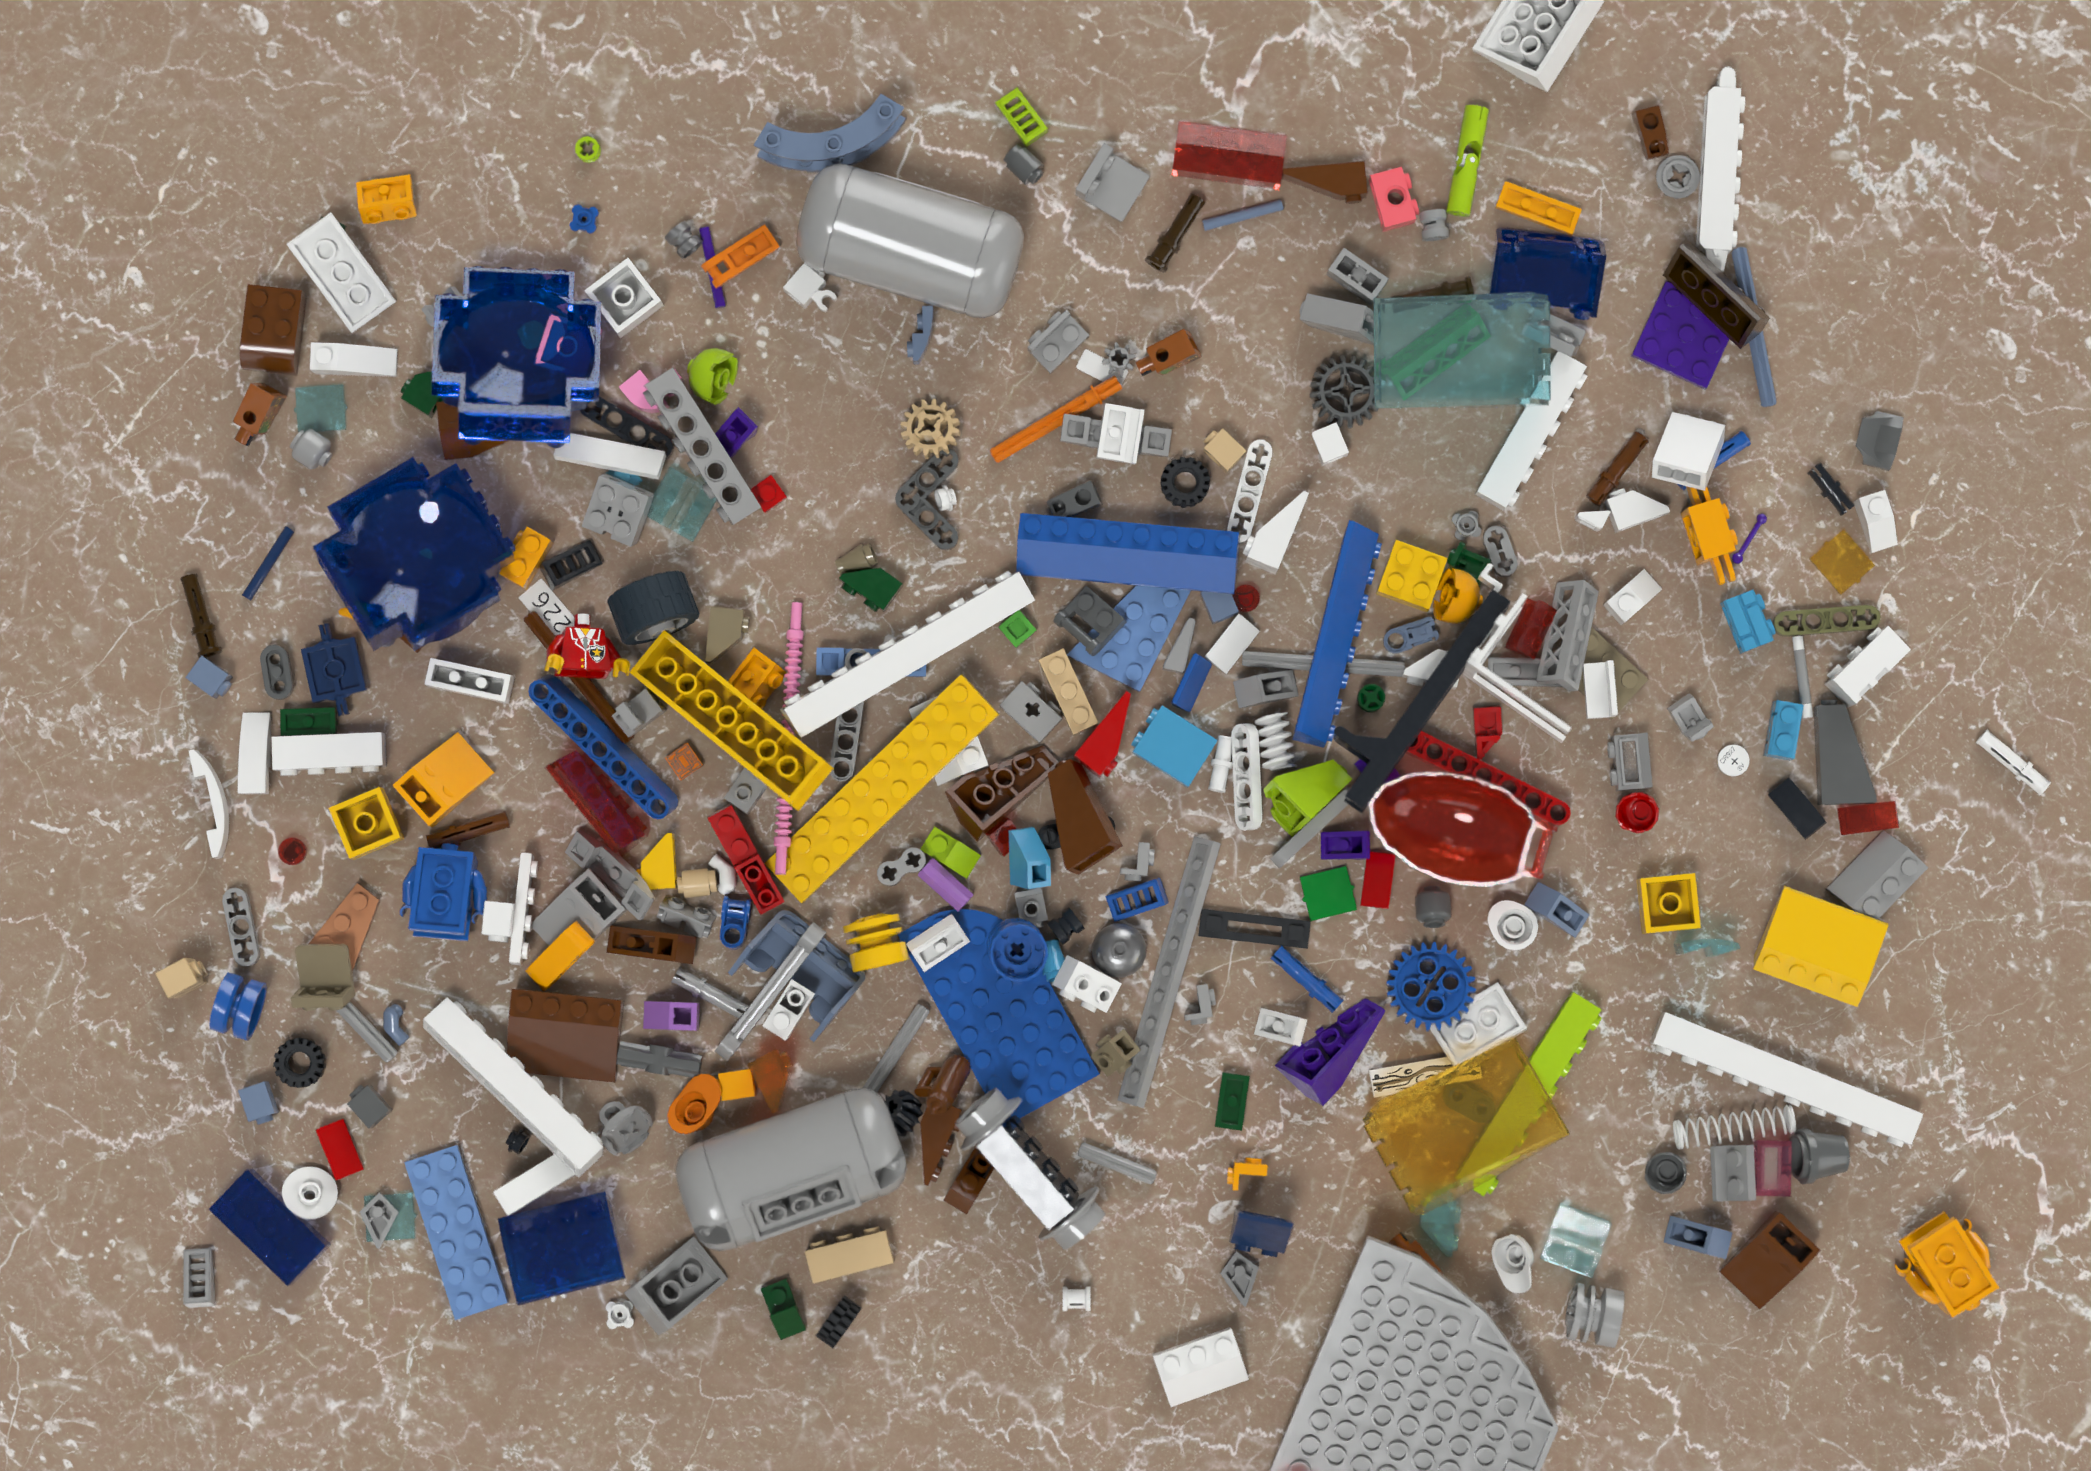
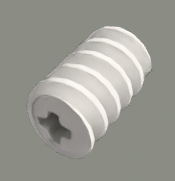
(1275, 742)

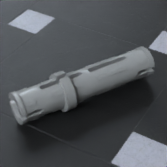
(711, 994)

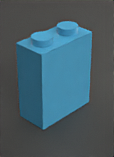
(1173, 745)

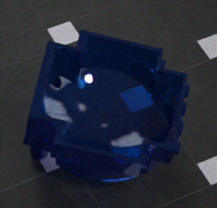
(489, 351)
(415, 555)

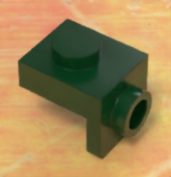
(1467, 561)

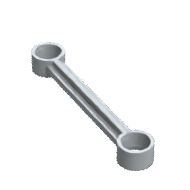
(770, 991)

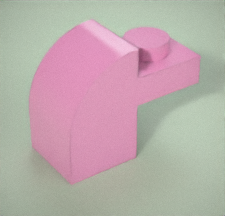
(634, 388)

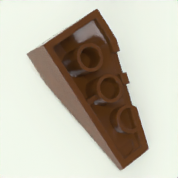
(452, 446)
(993, 793)

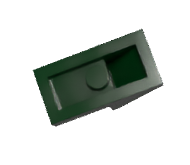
(783, 1309)

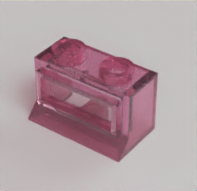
(1773, 1167)

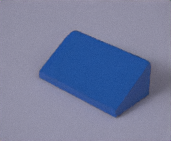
(1191, 683)

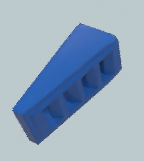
(1159, 892)

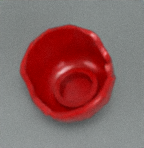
(1637, 812)

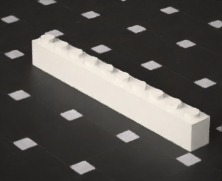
(906, 655)
(1787, 1079)

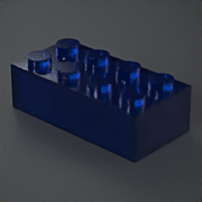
(268, 1227)

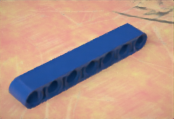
(590, 744)

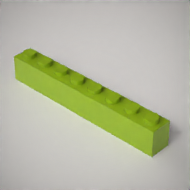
(1556, 1049)

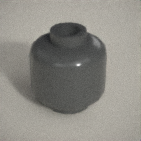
(1433, 907)

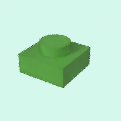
(1017, 628)

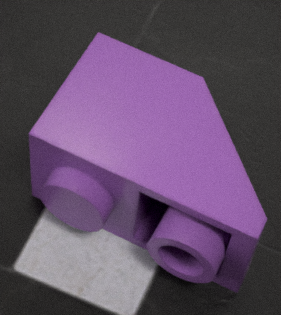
(671, 1015)

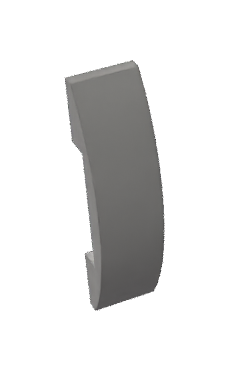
(1086, 432)
(613, 870)

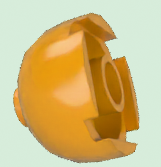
(1458, 597)

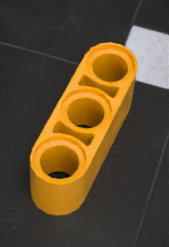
(560, 956)

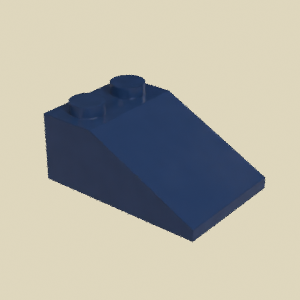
(1260, 1232)

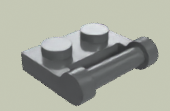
(1095, 614)

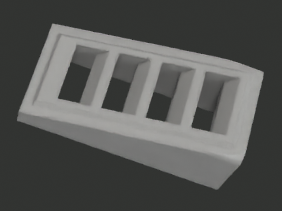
(1178, 655)
(208, 1277)

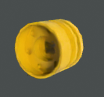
(875, 942)

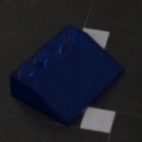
(562, 1248)

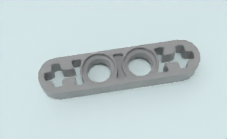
(1310, 829)

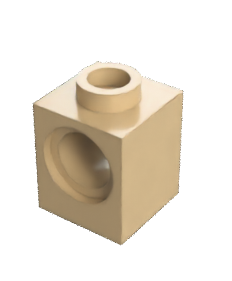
(1223, 450)

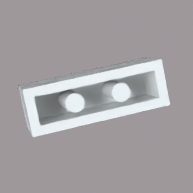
(469, 680)

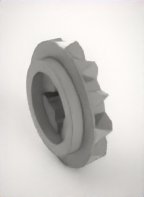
(1681, 165)

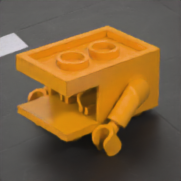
(1949, 1263)

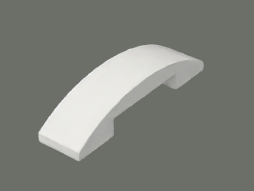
(217, 837)

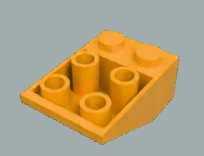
(443, 779)

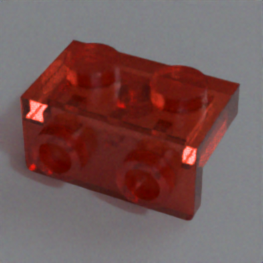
(1531, 628)

